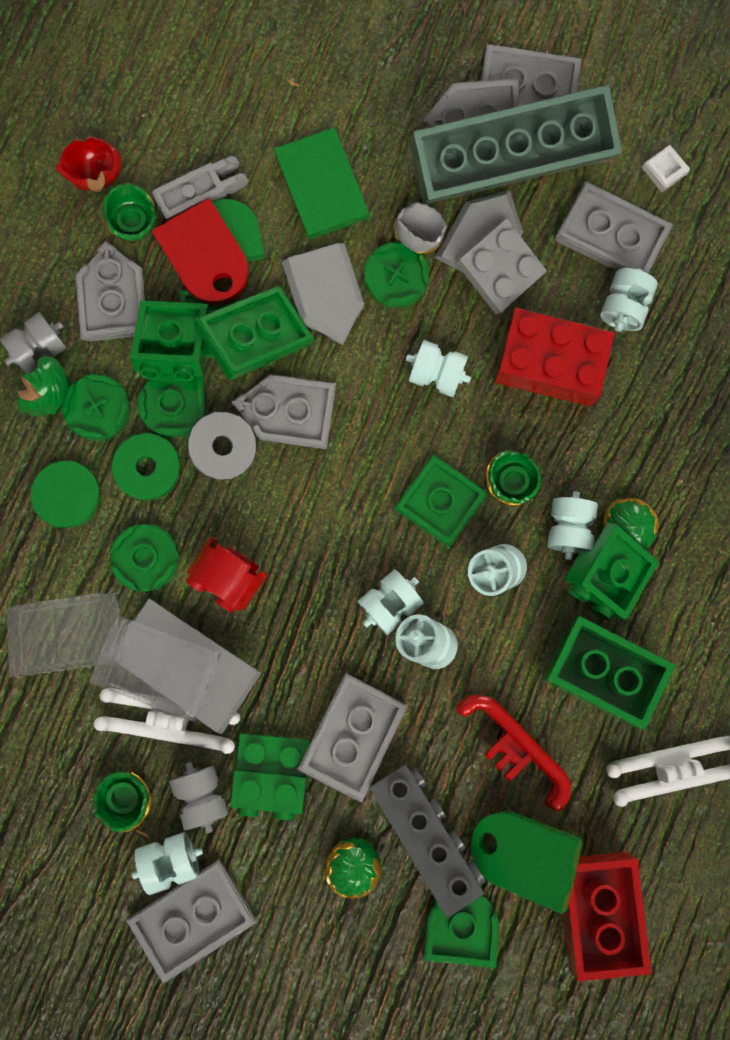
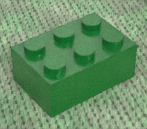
(608, 672)

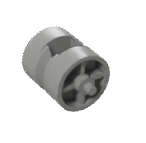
(34, 340)
(200, 804)

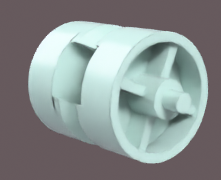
(628, 299)
(432, 366)
(573, 518)
(497, 569)
(390, 602)
(426, 641)
(166, 863)

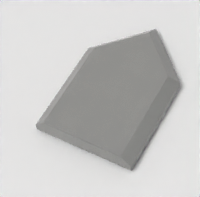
(472, 100)
(475, 222)
(325, 290)
(109, 295)
(289, 410)

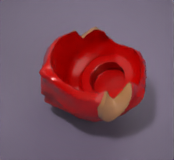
(90, 164)

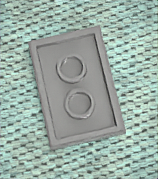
(538, 73)
(613, 230)
(352, 737)
(191, 921)

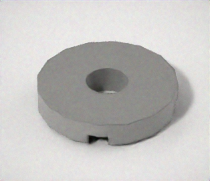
(236, 431)

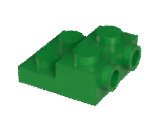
(168, 340)
(611, 573)
(269, 777)

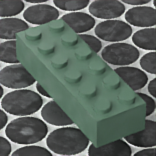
(515, 144)

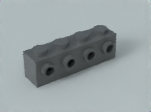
(427, 840)

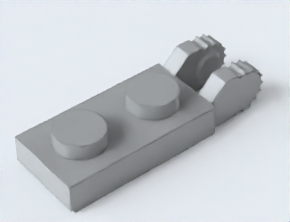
(198, 186)

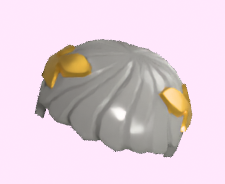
(420, 228)

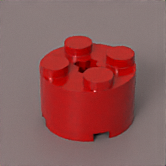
(226, 575)

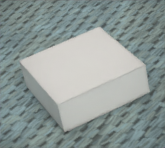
(665, 168)

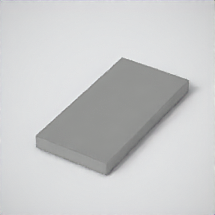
(231, 677)

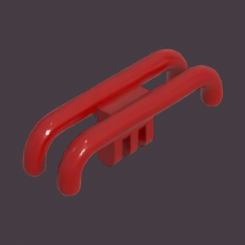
(519, 749)

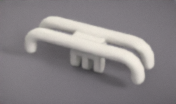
(160, 725)
(673, 768)

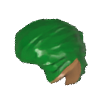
(45, 388)

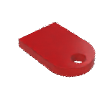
(204, 252)

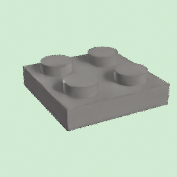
(501, 266)

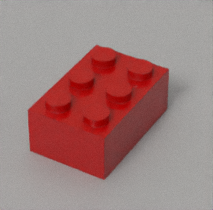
(554, 357)
(606, 919)

